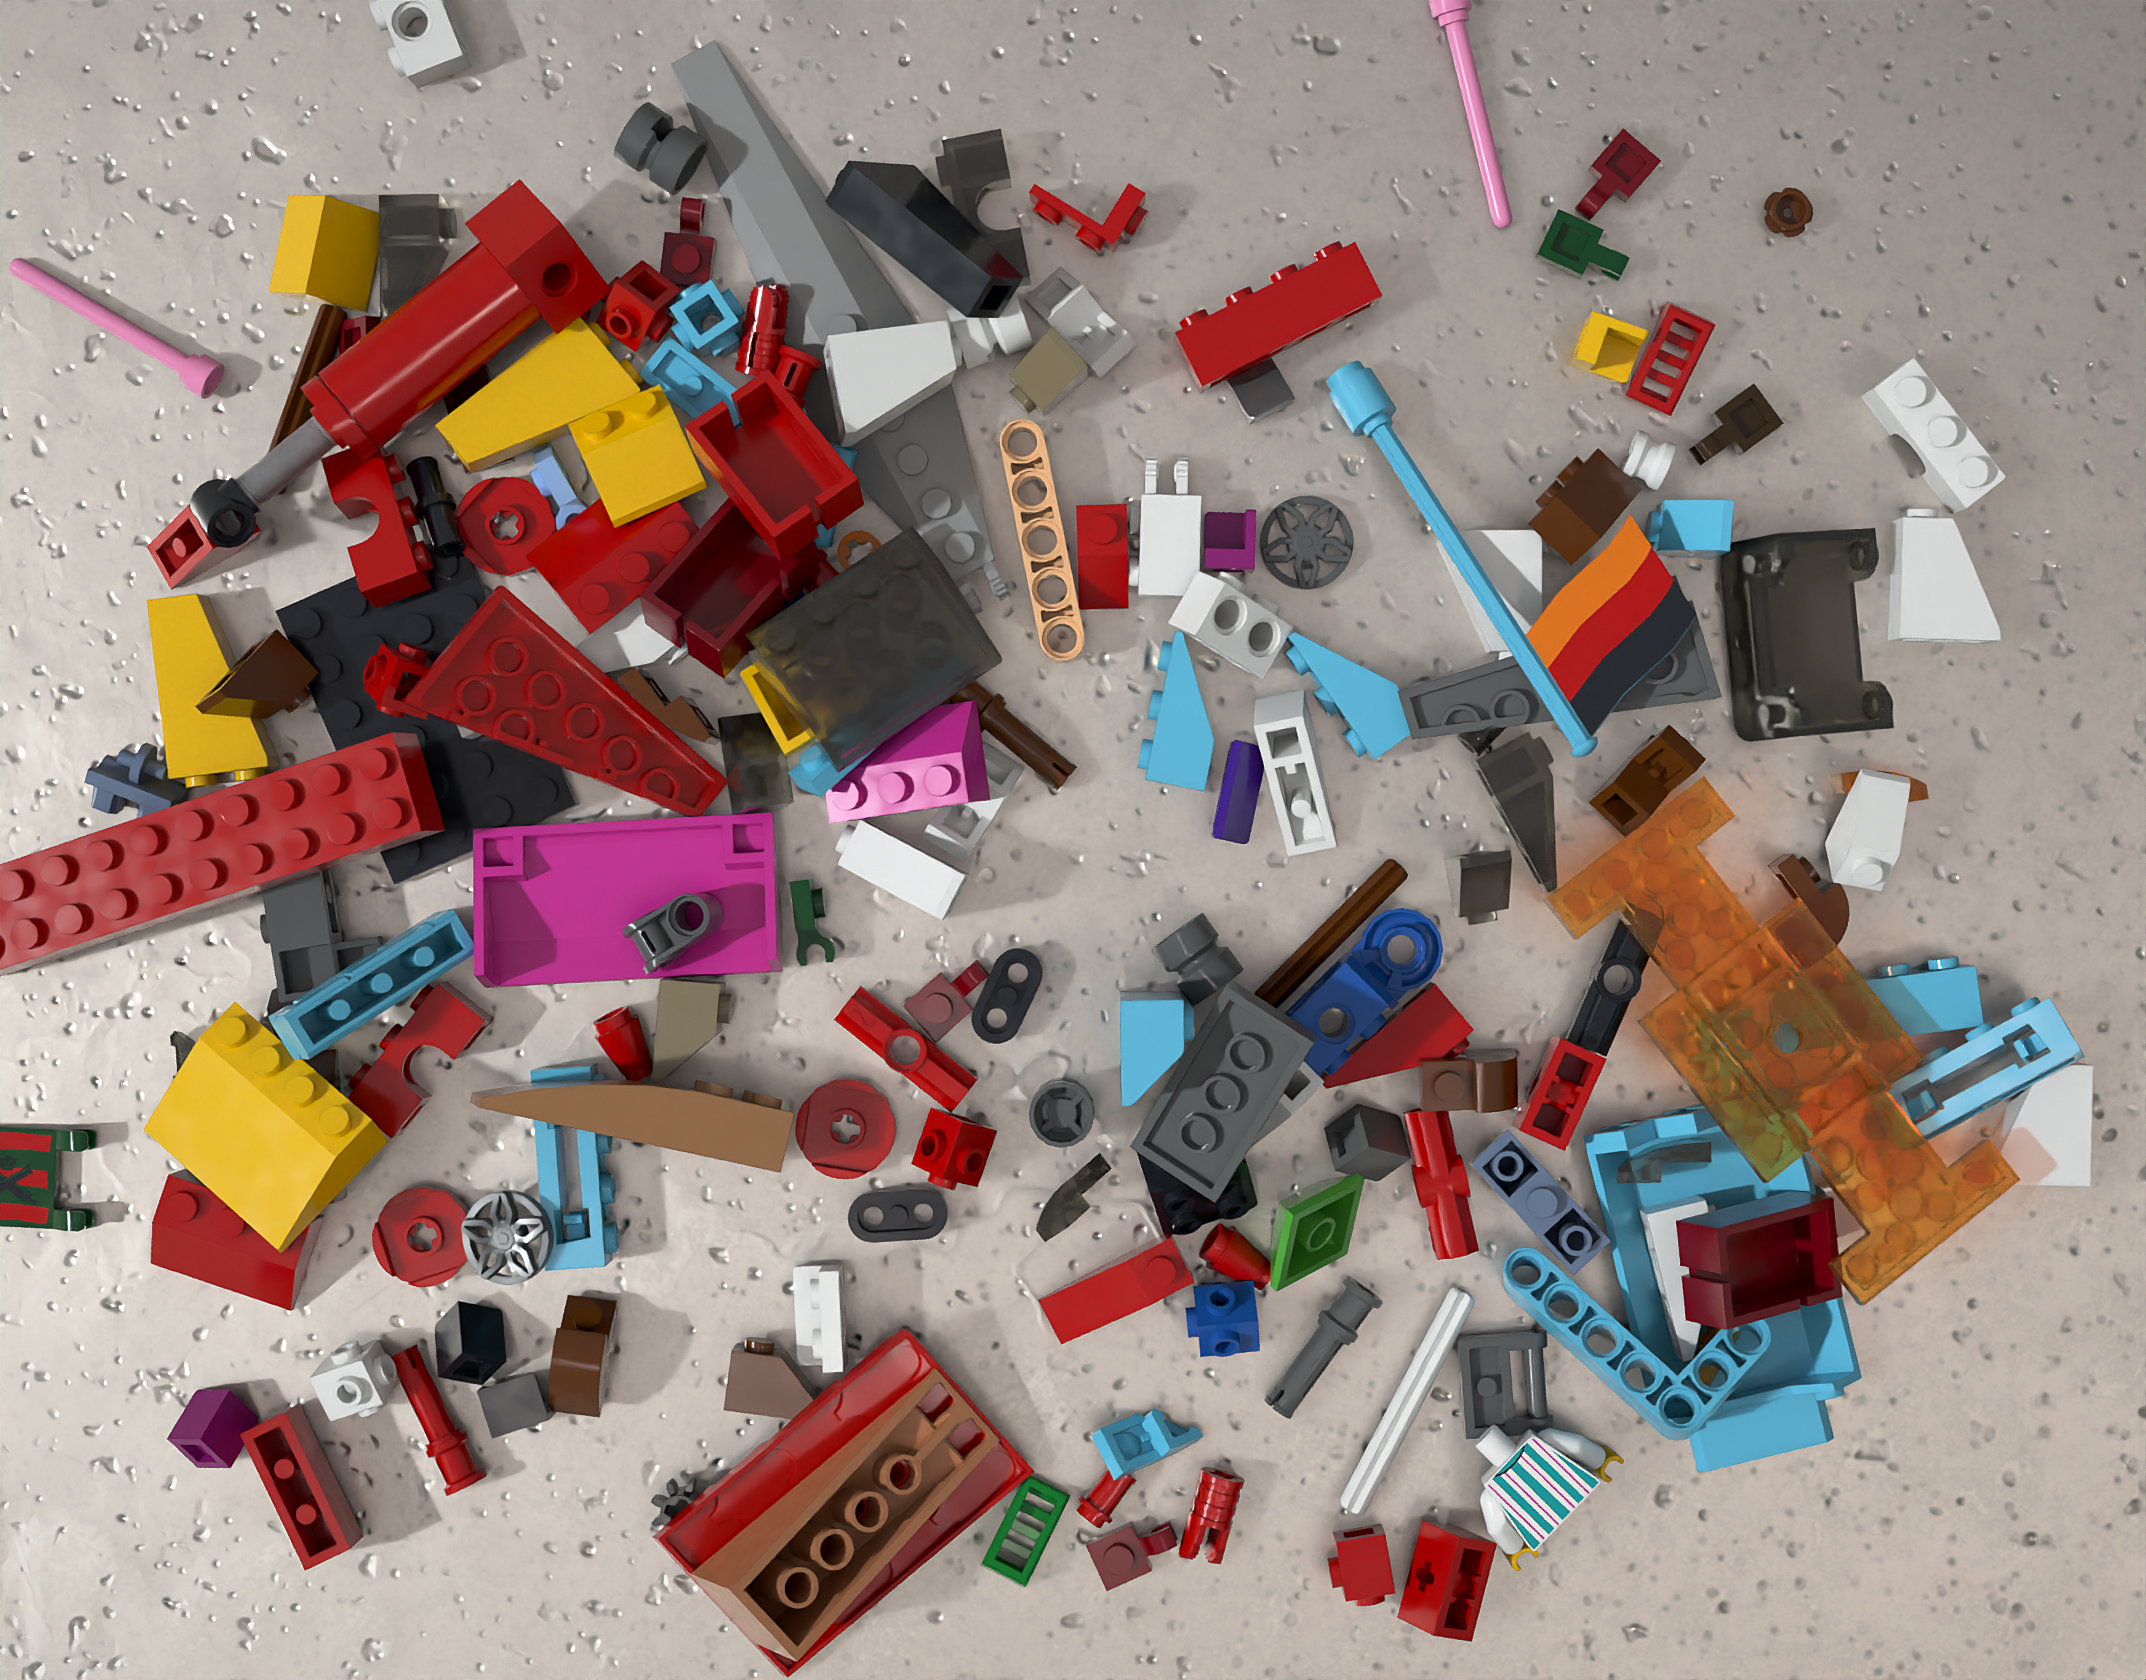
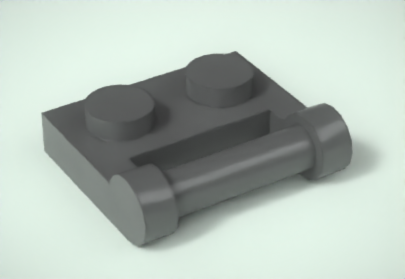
(1488, 1382)

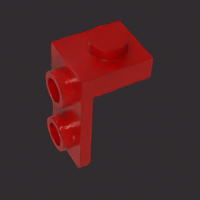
(1124, 218)

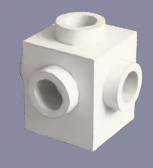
(355, 1380)

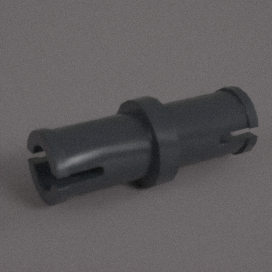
(435, 507)

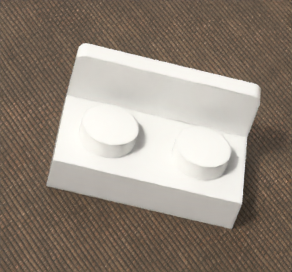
(820, 1316)

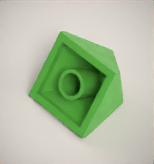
(1313, 1228)

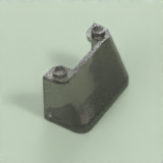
(1798, 635)

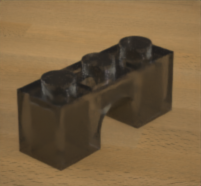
(974, 169)

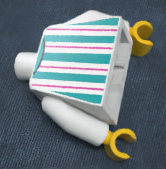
(1536, 1484)

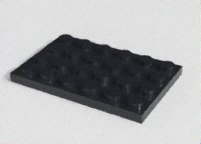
(473, 779)

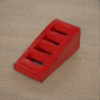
(1686, 366)

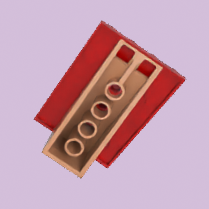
(843, 1502)

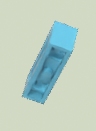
(1982, 1045)
(597, 1187)

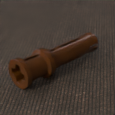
(1015, 734)

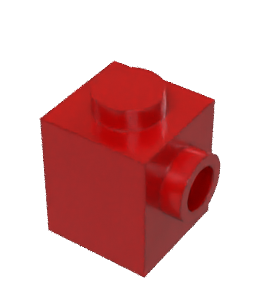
(1362, 1565)

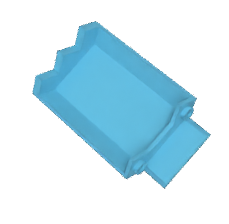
(1810, 1348)

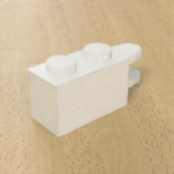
(1168, 536)

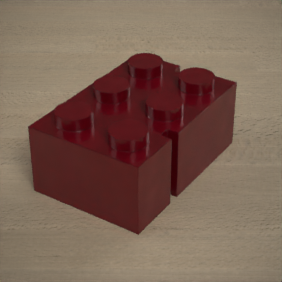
(723, 589)
(1755, 1248)

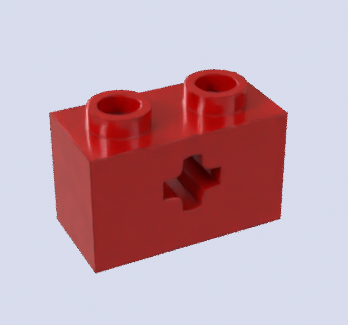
(1558, 1092)
(1447, 1581)

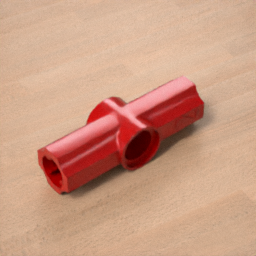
(932, 1070)
(1441, 1183)

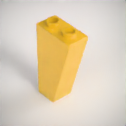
(539, 397)
(188, 662)

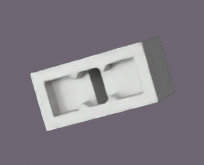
(1231, 623)

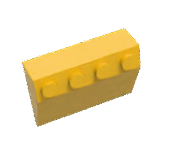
(262, 1128)

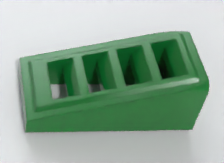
(1006, 1569)

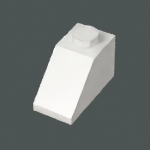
(1869, 830)

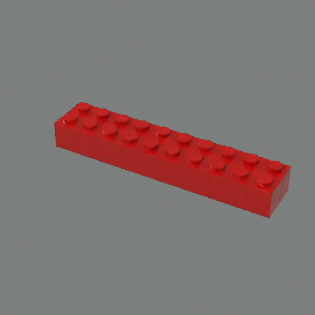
(215, 849)

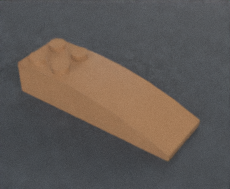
(662, 1115)

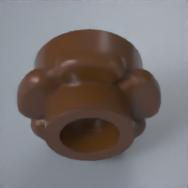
(1799, 205)

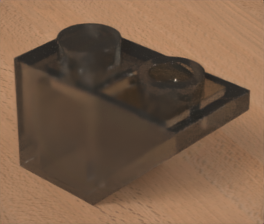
(754, 765)

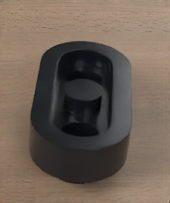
(1007, 995)
(898, 1215)

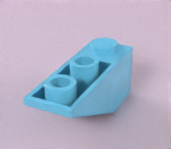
(1359, 696)
(1182, 733)

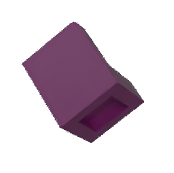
(1229, 542)
(212, 1428)

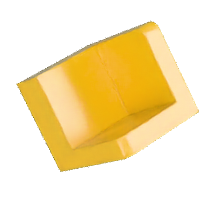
(1608, 347)

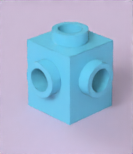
(696, 305)

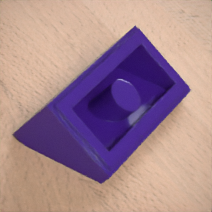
(1238, 793)

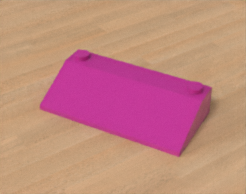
(562, 893)

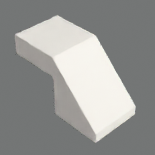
(1079, 319)
(962, 826)

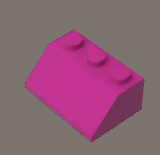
(920, 768)

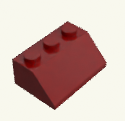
(604, 567)
(213, 1244)

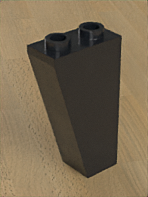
(925, 235)

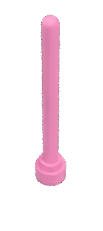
(1452, 16)
(199, 374)

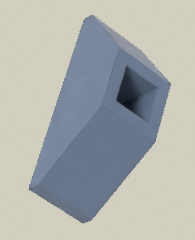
(1540, 1202)

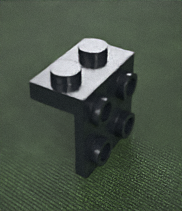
(1185, 1209)

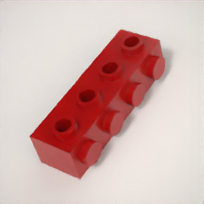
(1277, 316)

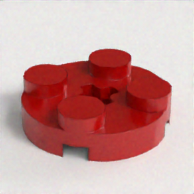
(478, 527)
(823, 1146)
(398, 1221)

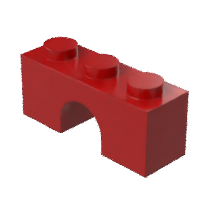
(391, 560)
(388, 1088)

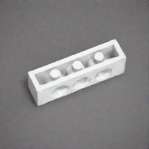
(430, 55)

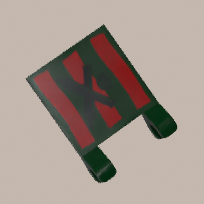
(32, 1177)

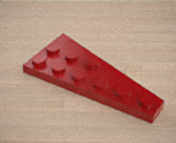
(541, 695)

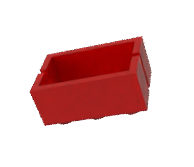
(775, 465)

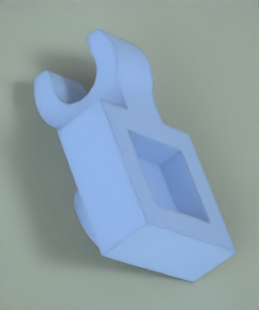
(553, 479)

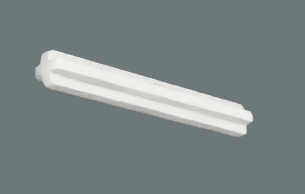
(1407, 1401)

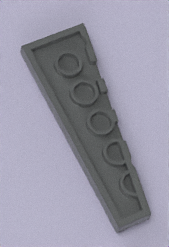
(1504, 697)

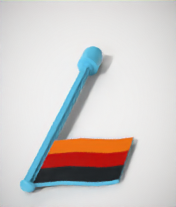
(1596, 631)

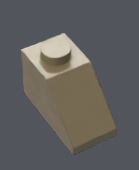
(1047, 374)
(687, 1020)

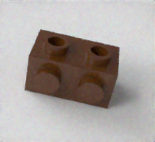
(1584, 505)

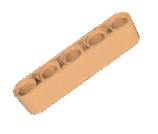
(1042, 516)

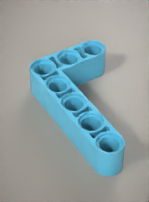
(1630, 1352)

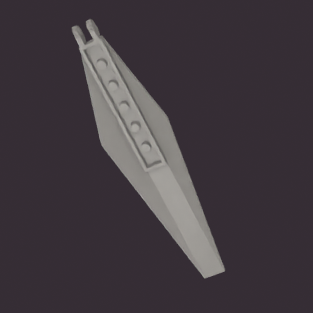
(790, 236)

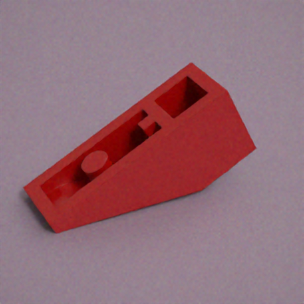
(1418, 1030)
(1117, 1288)

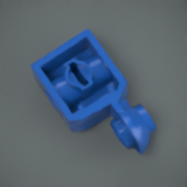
(1366, 984)

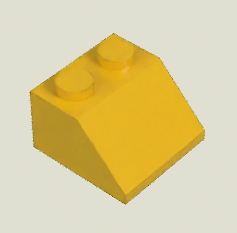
(637, 455)

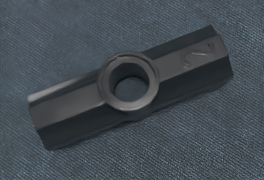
(1601, 1010)

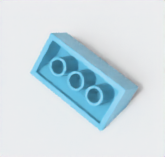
(1150, 1038)

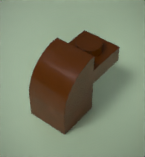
(1646, 779)
(1826, 904)
(1476, 1082)
(581, 1356)

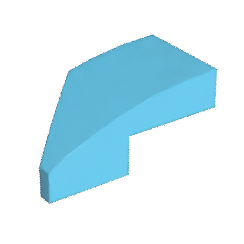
(1141, 1442)

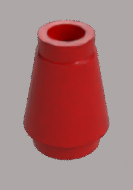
(624, 1043)
(1235, 1256)

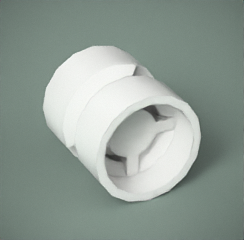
(985, 336)

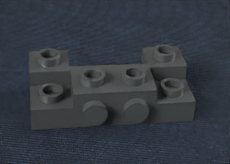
(306, 934)

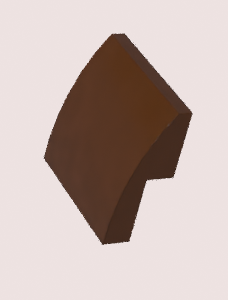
(681, 714)

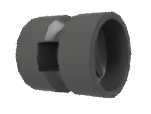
(665, 151)
(1197, 959)
(1061, 1112)

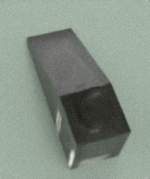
(411, 245)
(1523, 794)
(1479, 884)

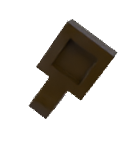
(1740, 423)

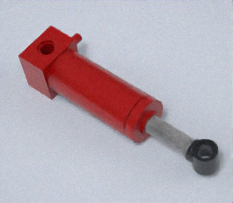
(421, 351)

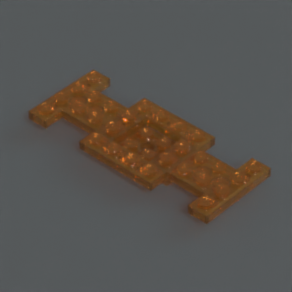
(1824, 1093)

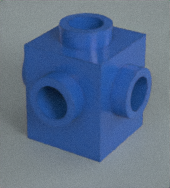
(1224, 1319)

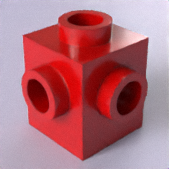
(630, 311)
(393, 675)
(953, 1149)

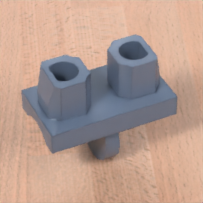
(136, 779)

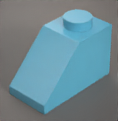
(1691, 528)

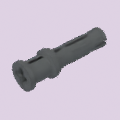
(1336, 1328)

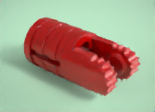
(763, 330)
(1212, 1508)

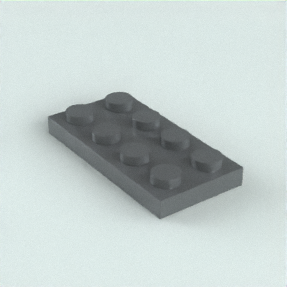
(1223, 1091)

